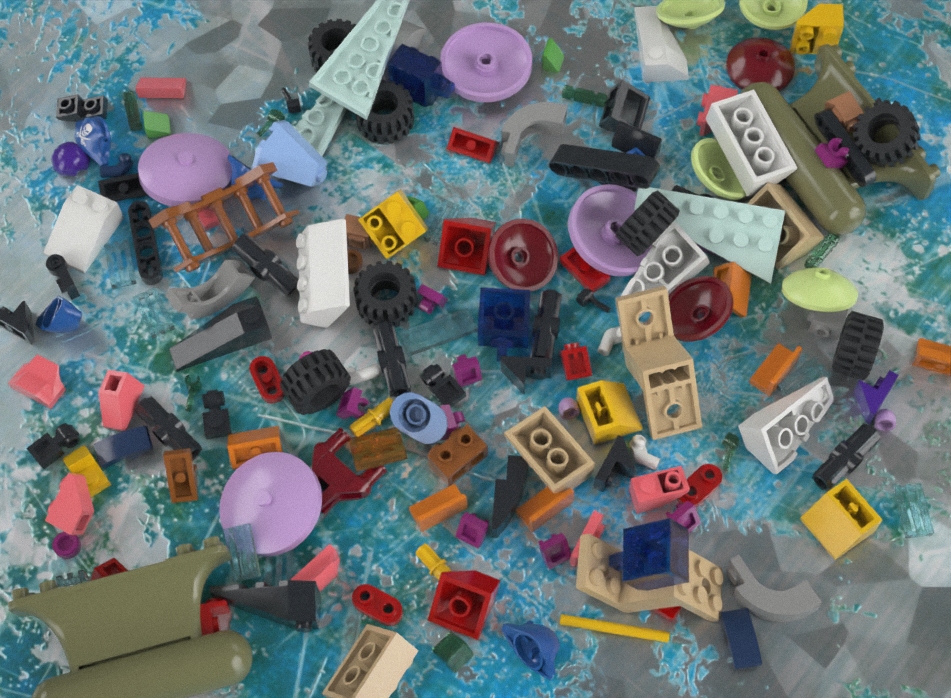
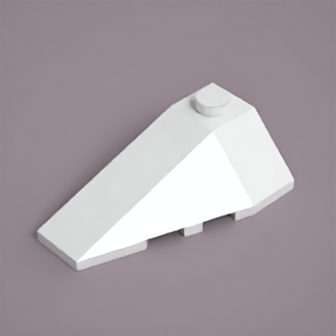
(668, 263)
(781, 427)

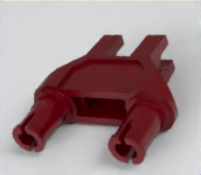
(336, 477)

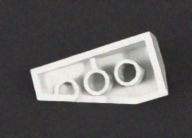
(658, 49)

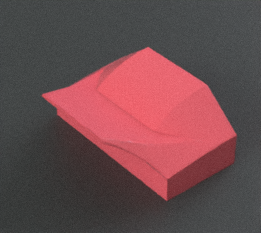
(39, 381)
(321, 569)

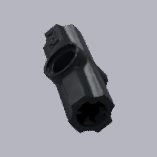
(265, 264)
(546, 324)
(391, 359)
(166, 427)
(846, 457)

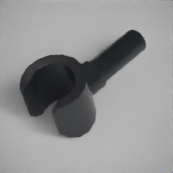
(292, 104)
(586, 296)

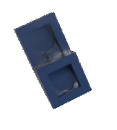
(123, 445)
(741, 638)

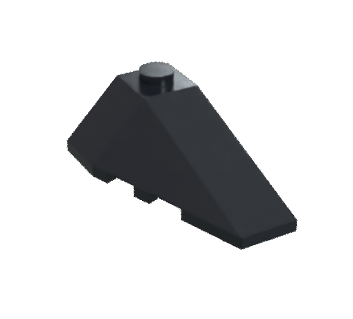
(230, 331)
(289, 604)

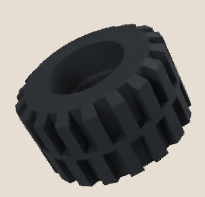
(325, 39)
(878, 117)
(393, 125)
(647, 223)
(380, 278)
(858, 345)
(315, 381)

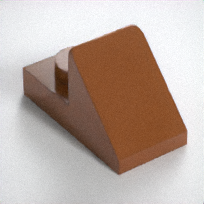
(181, 475)

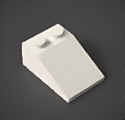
(83, 228)

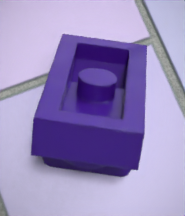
(871, 398)

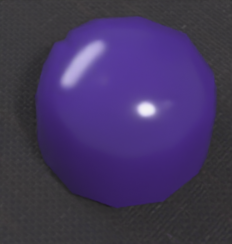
(69, 159)

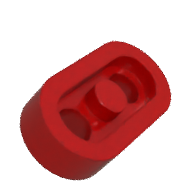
(267, 381)
(701, 485)
(376, 604)

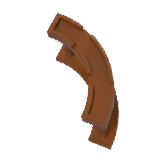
(214, 200)

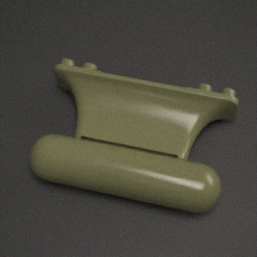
(826, 191)
(139, 631)

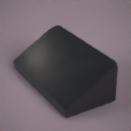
(629, 137)
(121, 187)

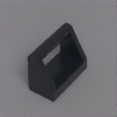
(614, 104)

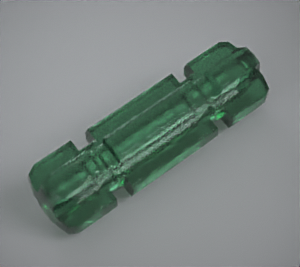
(584, 95)
(132, 111)
(822, 251)

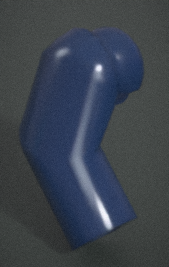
(119, 169)

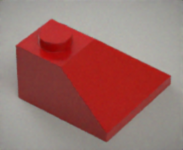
(465, 244)
(464, 601)

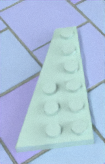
(358, 63)
(728, 228)

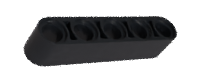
(604, 166)

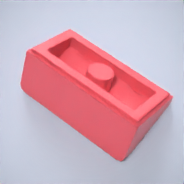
(161, 87)

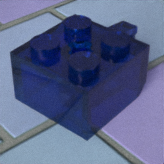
(419, 75)
(503, 319)
(653, 555)

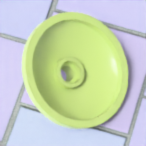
(689, 13)
(773, 13)
(715, 170)
(820, 290)

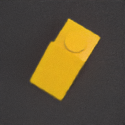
(83, 462)

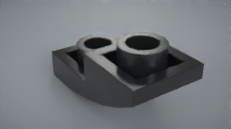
(75, 108)

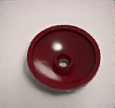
(748, 66)
(536, 253)
(699, 308)

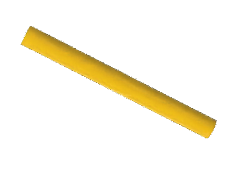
(614, 628)

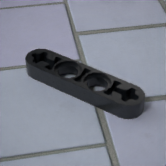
(857, 163)
(145, 242)

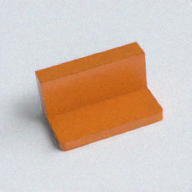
(739, 284)
(933, 356)
(775, 368)
(252, 443)
(438, 507)
(544, 507)

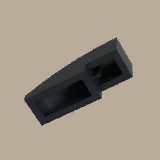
(508, 493)

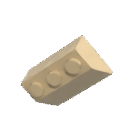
(797, 232)
(551, 451)
(372, 665)

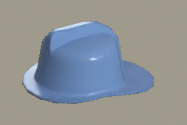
(418, 418)

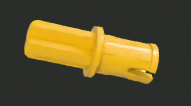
(371, 418)
(432, 560)

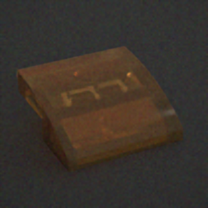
(377, 449)

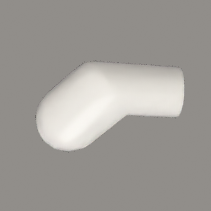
(610, 338)
(364, 374)
(640, 453)

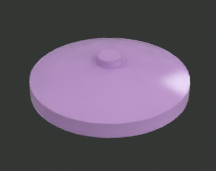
(486, 62)
(184, 168)
(594, 228)
(276, 497)

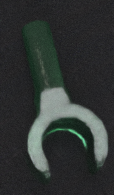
(273, 116)
(192, 389)
(731, 442)

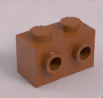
(457, 455)

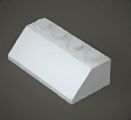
(750, 141)
(323, 272)

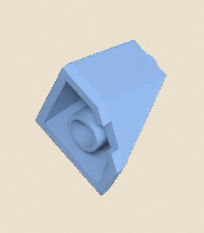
(291, 155)

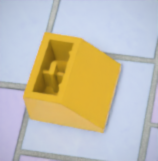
(816, 28)
(393, 224)
(607, 410)
(841, 519)

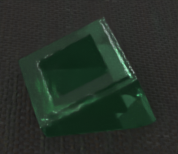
(453, 652)

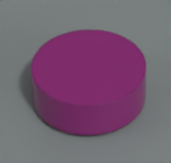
(66, 545)

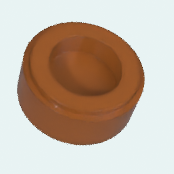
(355, 261)

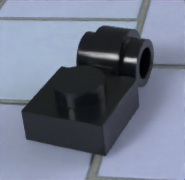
(58, 267)
(445, 390)
(217, 420)
(48, 450)

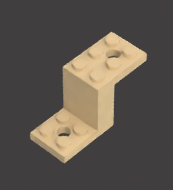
(659, 363)
(699, 595)

